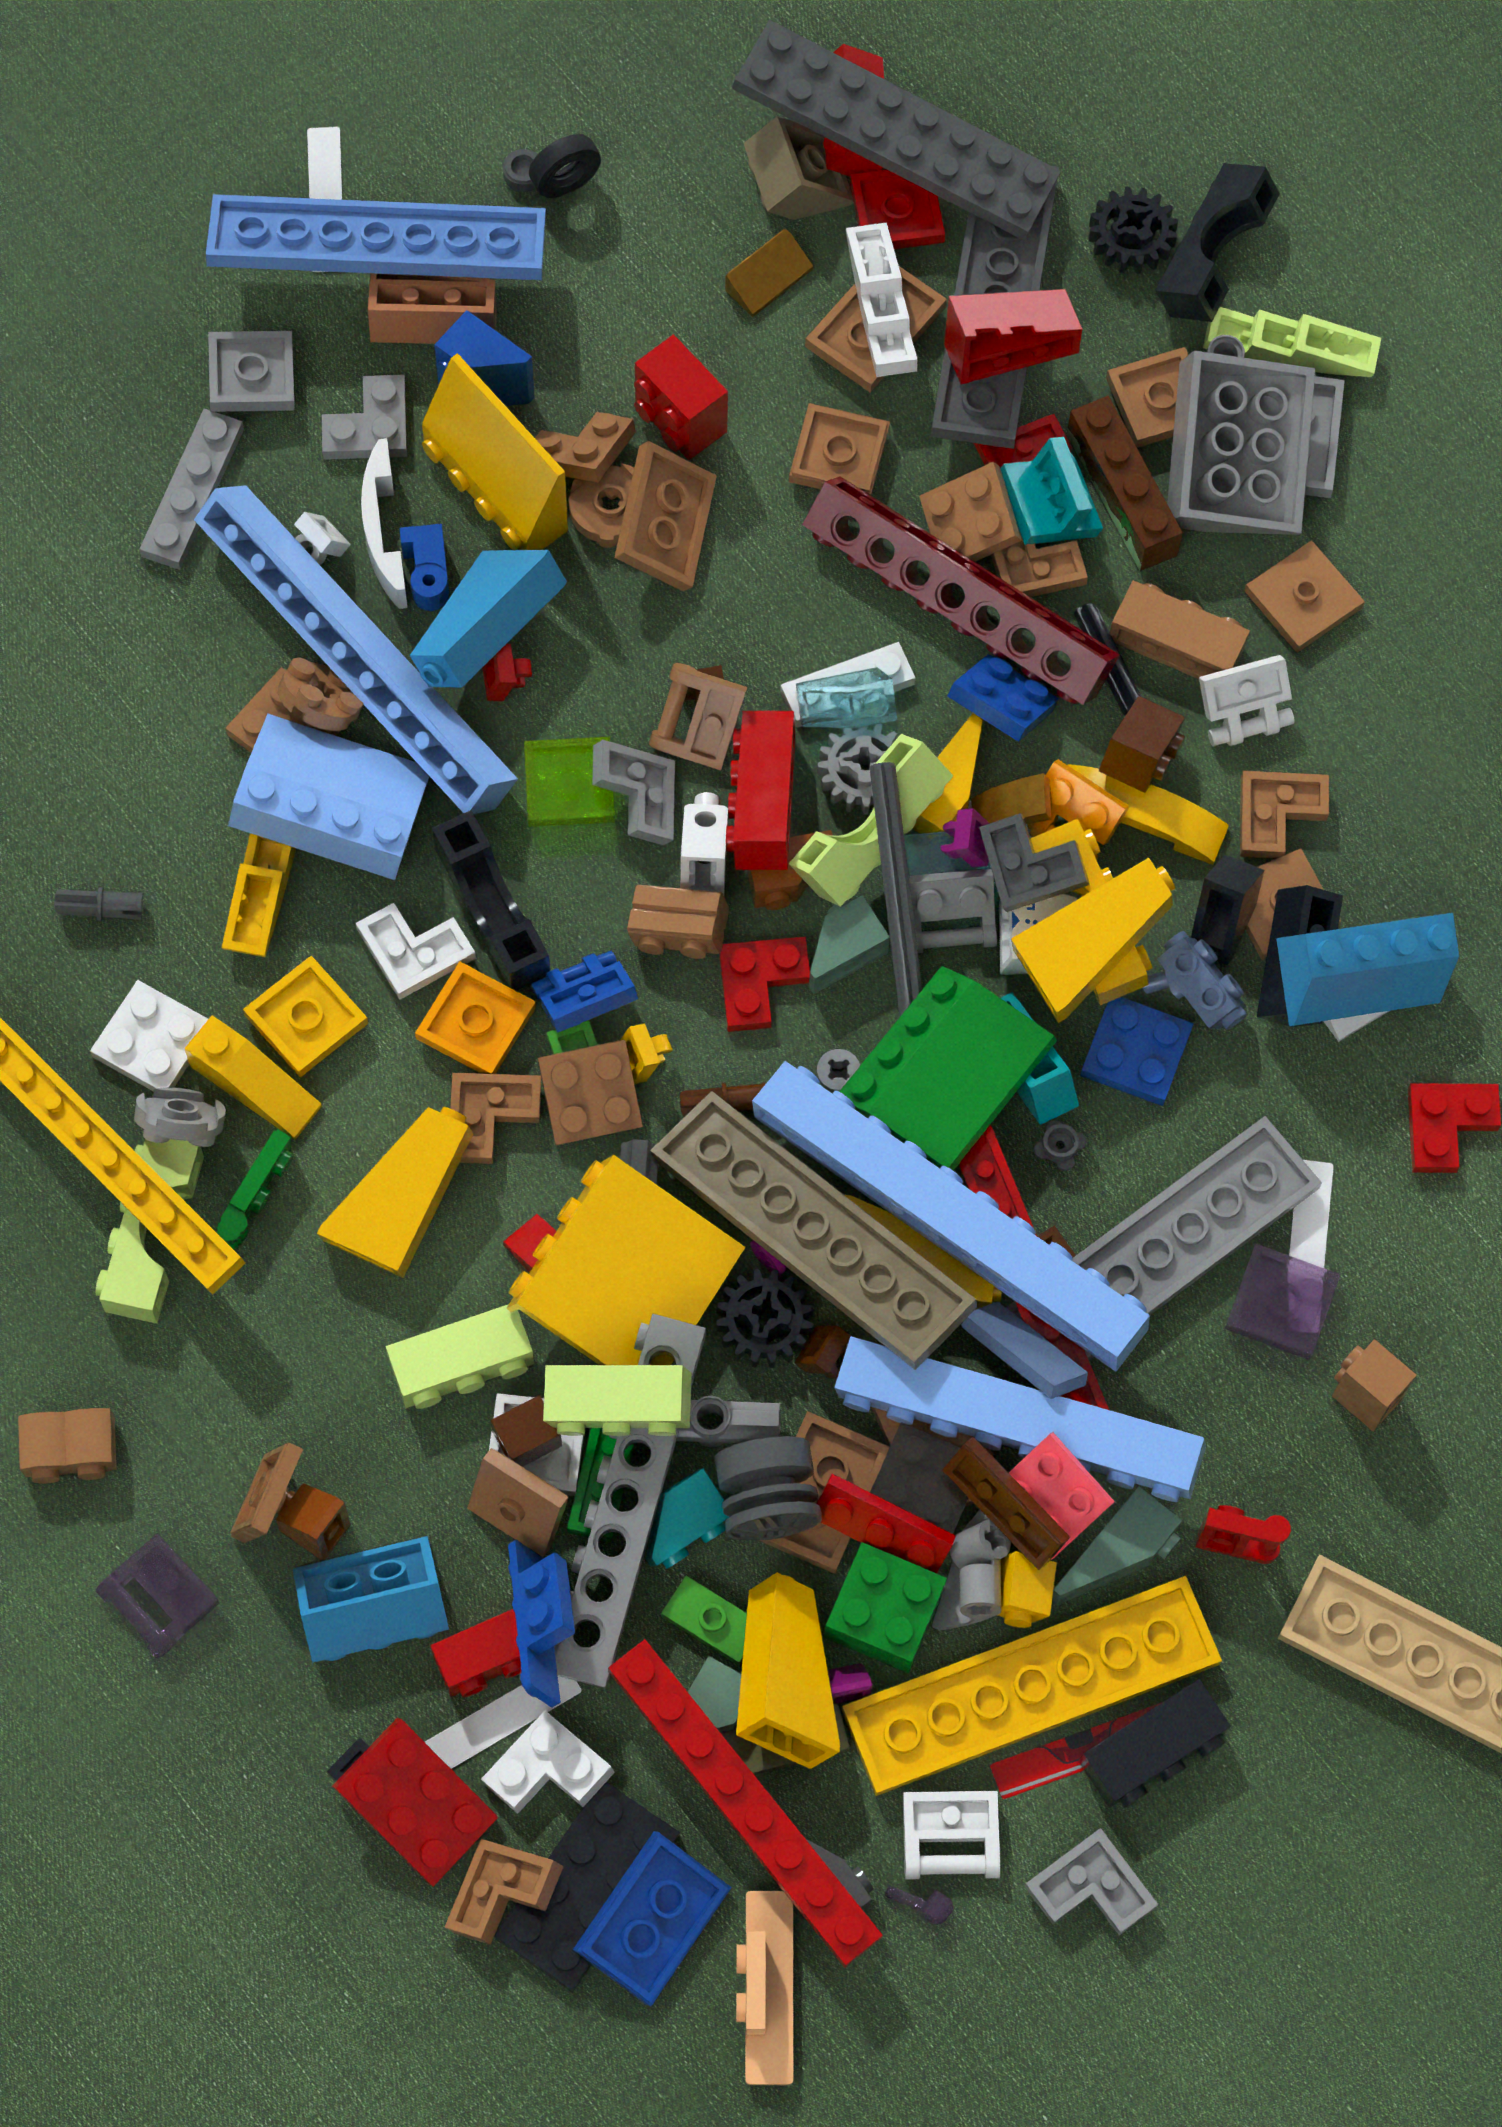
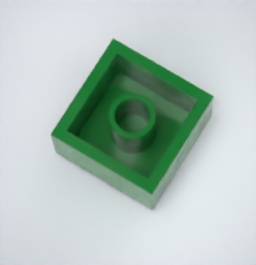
(885, 1607)

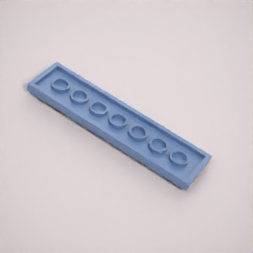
(376, 237)

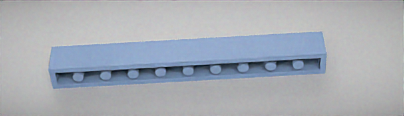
(355, 649)
(952, 1215)

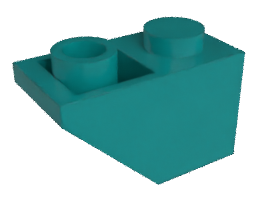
(683, 1515)

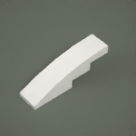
(881, 299)

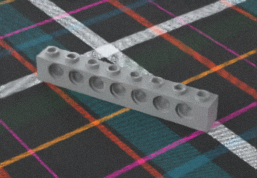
(590, 1664)

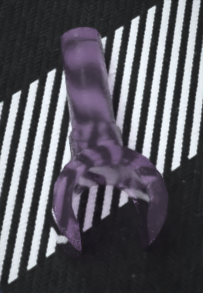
(935, 1909)

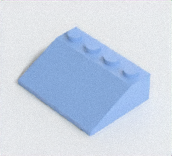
(329, 796)

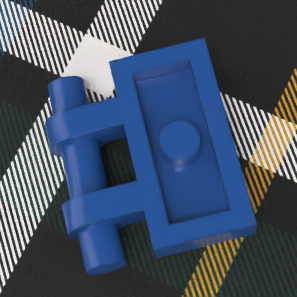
(584, 990)

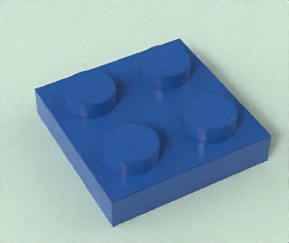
(1003, 697)
(1136, 1050)

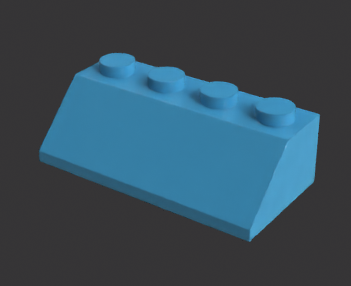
(1367, 968)

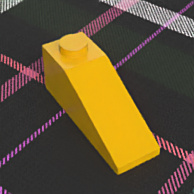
(960, 759)
(251, 1077)

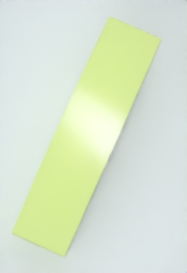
(1300, 343)

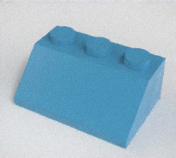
(370, 1599)

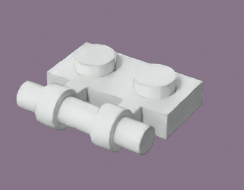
(1246, 689)

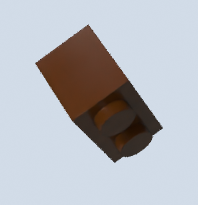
(1143, 745)

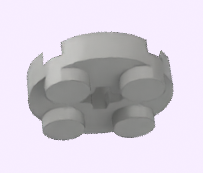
(179, 1116)

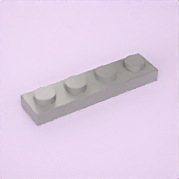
(190, 487)

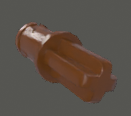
(736, 1096)

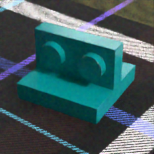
(1051, 496)

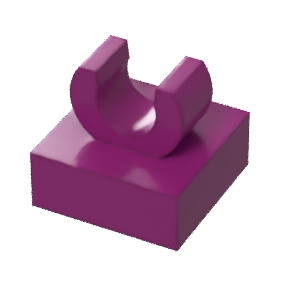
(967, 838)

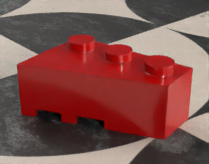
(1009, 331)

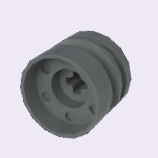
(767, 1488)

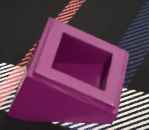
(849, 1683)

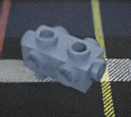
(1193, 974)

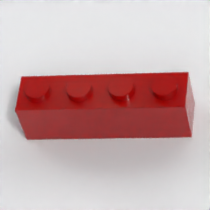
(763, 790)

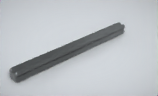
(896, 883)

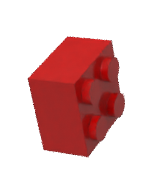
(680, 398)

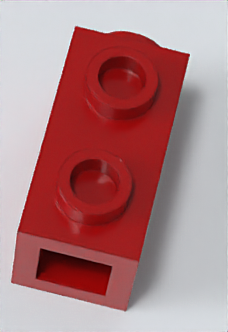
(479, 1655)

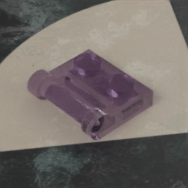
(169, 1584)

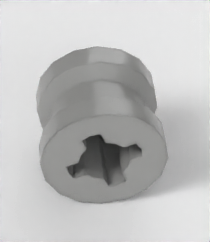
(836, 1059)

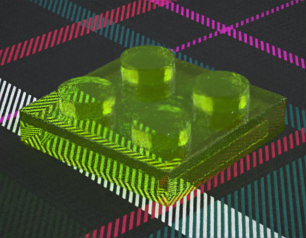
(561, 783)

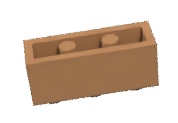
(1177, 632)

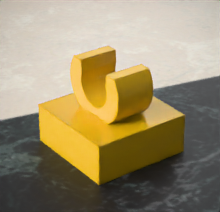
(645, 1051)

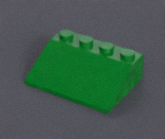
(948, 1067)

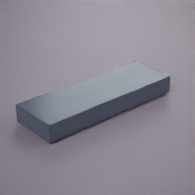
(1025, 1350)

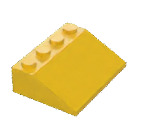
(495, 460)

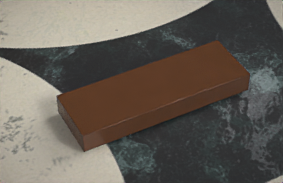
(1006, 1503)

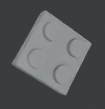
(251, 371)

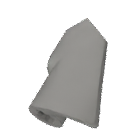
(974, 1575)

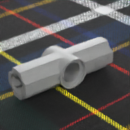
(740, 1421)

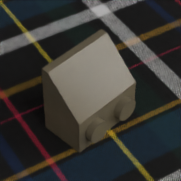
(793, 171)

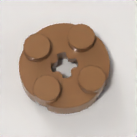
(587, 505)
(319, 695)

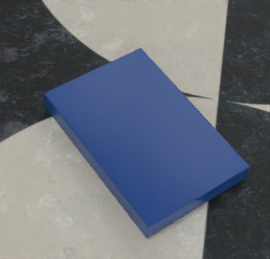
(652, 1918)

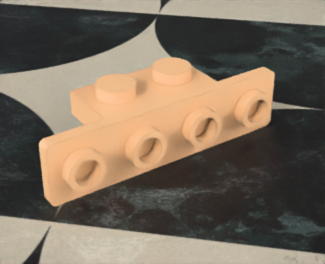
(768, 1988)

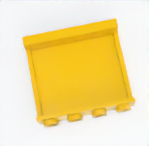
(618, 1260)

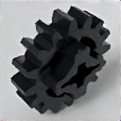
(1133, 229)
(748, 1312)

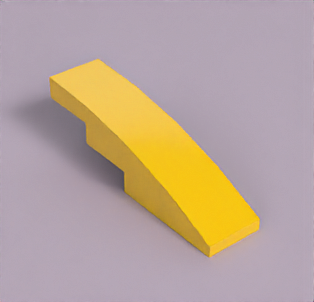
(258, 896)

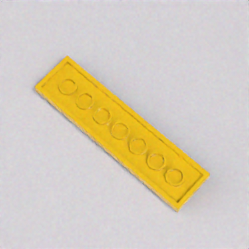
(1030, 1685)

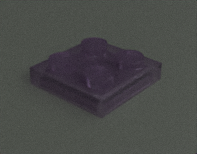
(1282, 1301)

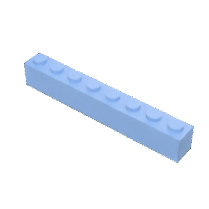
(1020, 1418)

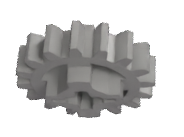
(844, 767)

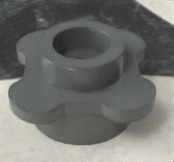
(1062, 1133)

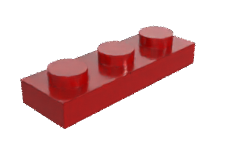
(883, 1524)

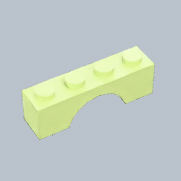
(840, 863)
(134, 1282)

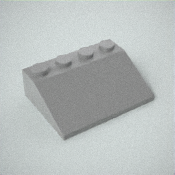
(1240, 445)

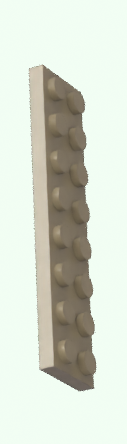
(814, 1230)

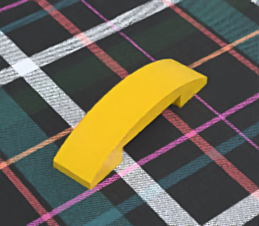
(1165, 816)

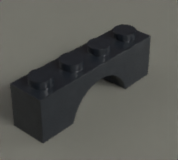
(1235, 203)
(479, 883)

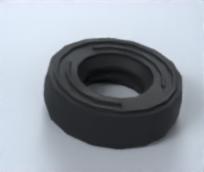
(546, 167)

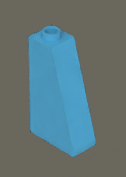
(485, 613)

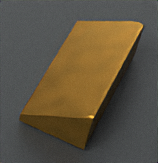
(767, 273)

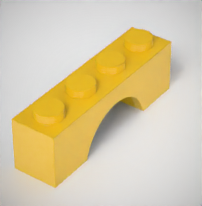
(1131, 971)

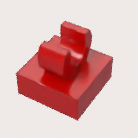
(504, 673)

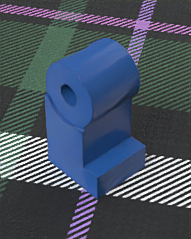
(429, 577)

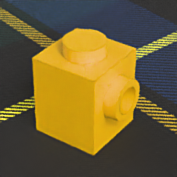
(1025, 1590)

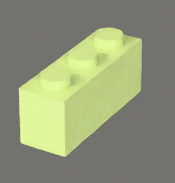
(460, 1357)
(617, 1398)

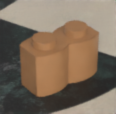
(66, 1444)

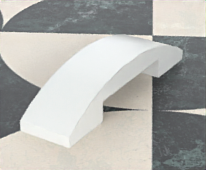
(379, 483)

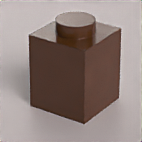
(524, 1433)

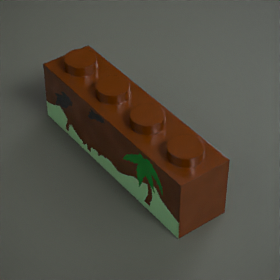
(1124, 483)

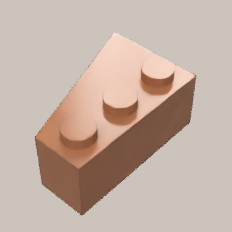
(425, 306)

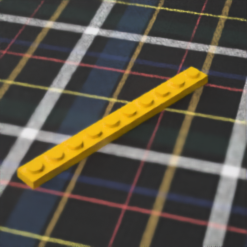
(115, 1163)

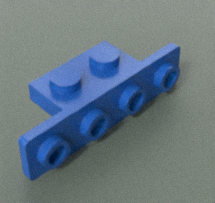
(542, 1617)

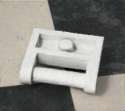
(951, 1818)

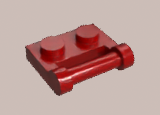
(1236, 1535)

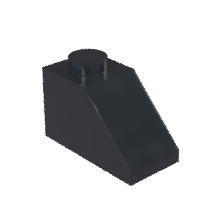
(1227, 905)

